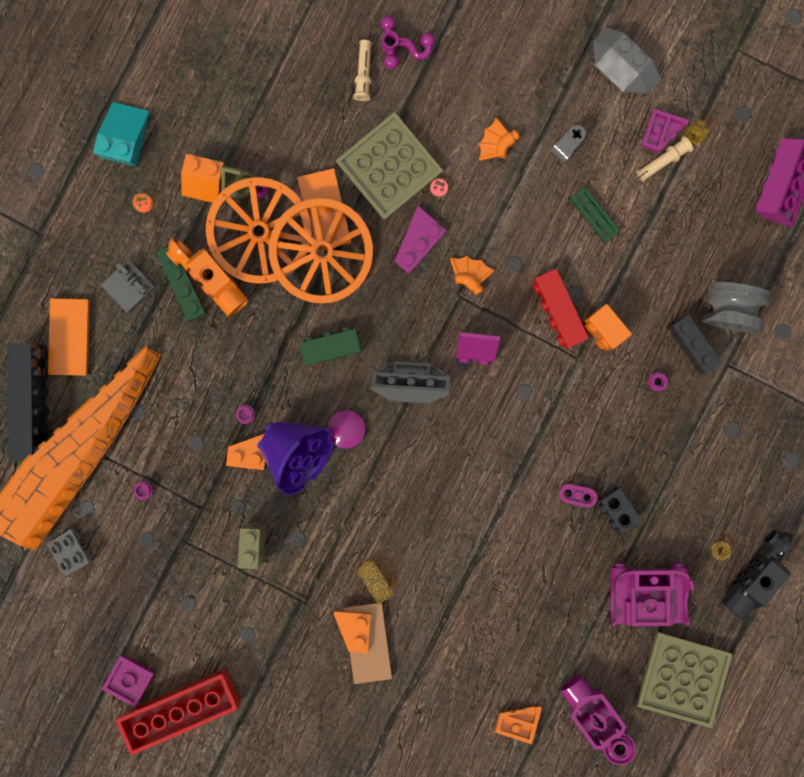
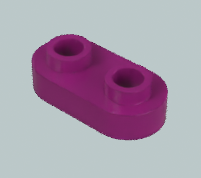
(577, 494)

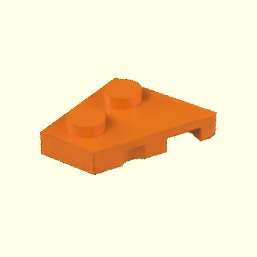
(519, 723)

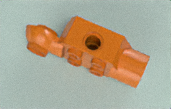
(200, 266)

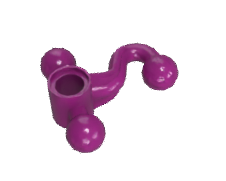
(391, 60)

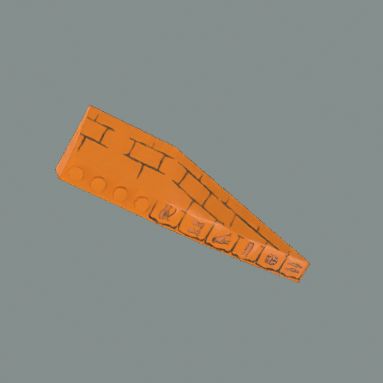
(61, 466)

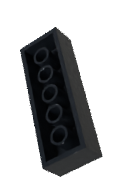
(26, 399)

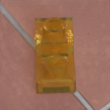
(375, 582)

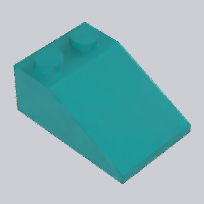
(122, 134)

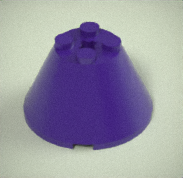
(295, 453)

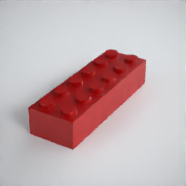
(178, 711)

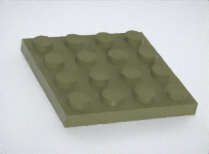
(389, 166)
(684, 679)

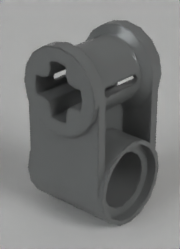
(567, 144)

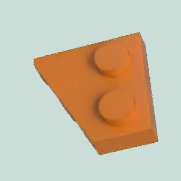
(246, 455)
(354, 629)

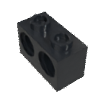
(622, 507)

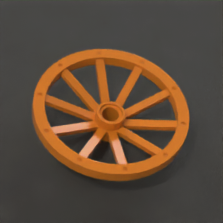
(225, 196)
(362, 229)

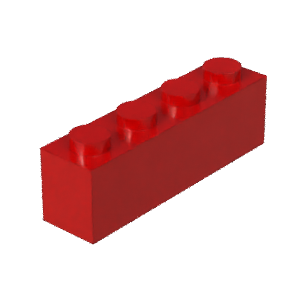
(560, 309)

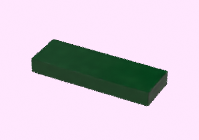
(594, 215)

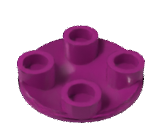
(347, 429)

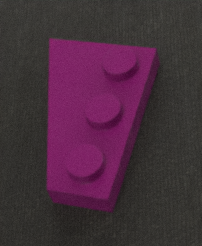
(419, 240)

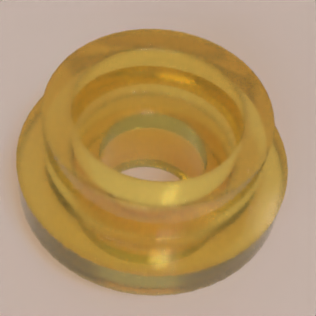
(726, 550)

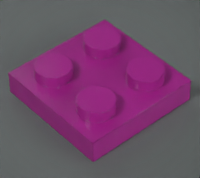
(128, 680)

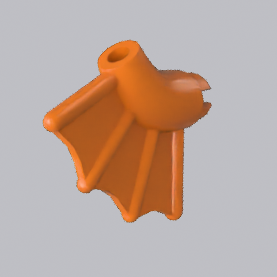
(496, 141)
(470, 273)

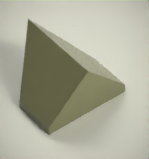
(232, 175)

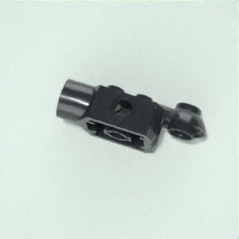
(761, 578)

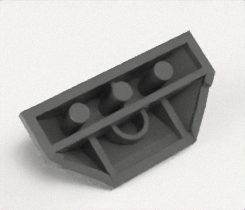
(624, 63)
(410, 382)

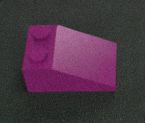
(476, 347)

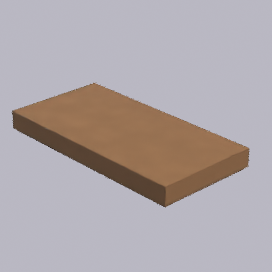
(376, 663)

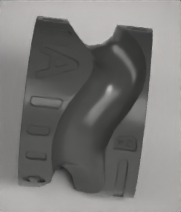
(735, 306)

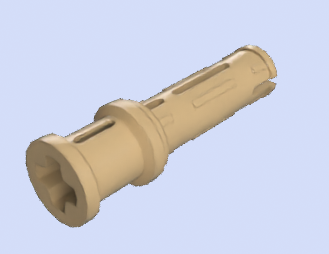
(362, 79)
(672, 153)

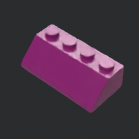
(785, 184)

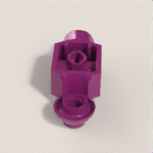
(598, 720)

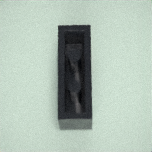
(694, 344)

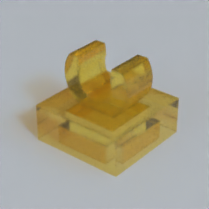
(696, 132)

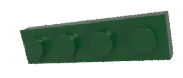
(182, 287)

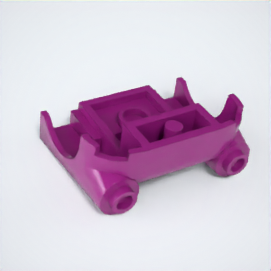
(649, 595)

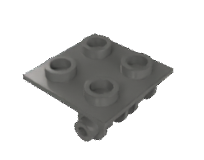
(127, 285)
(69, 552)

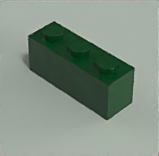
(330, 346)

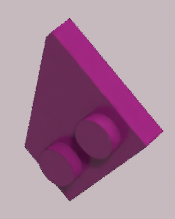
(661, 130)

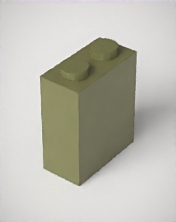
(252, 545)

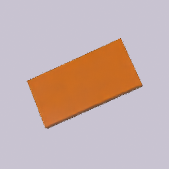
(324, 185)
(69, 337)

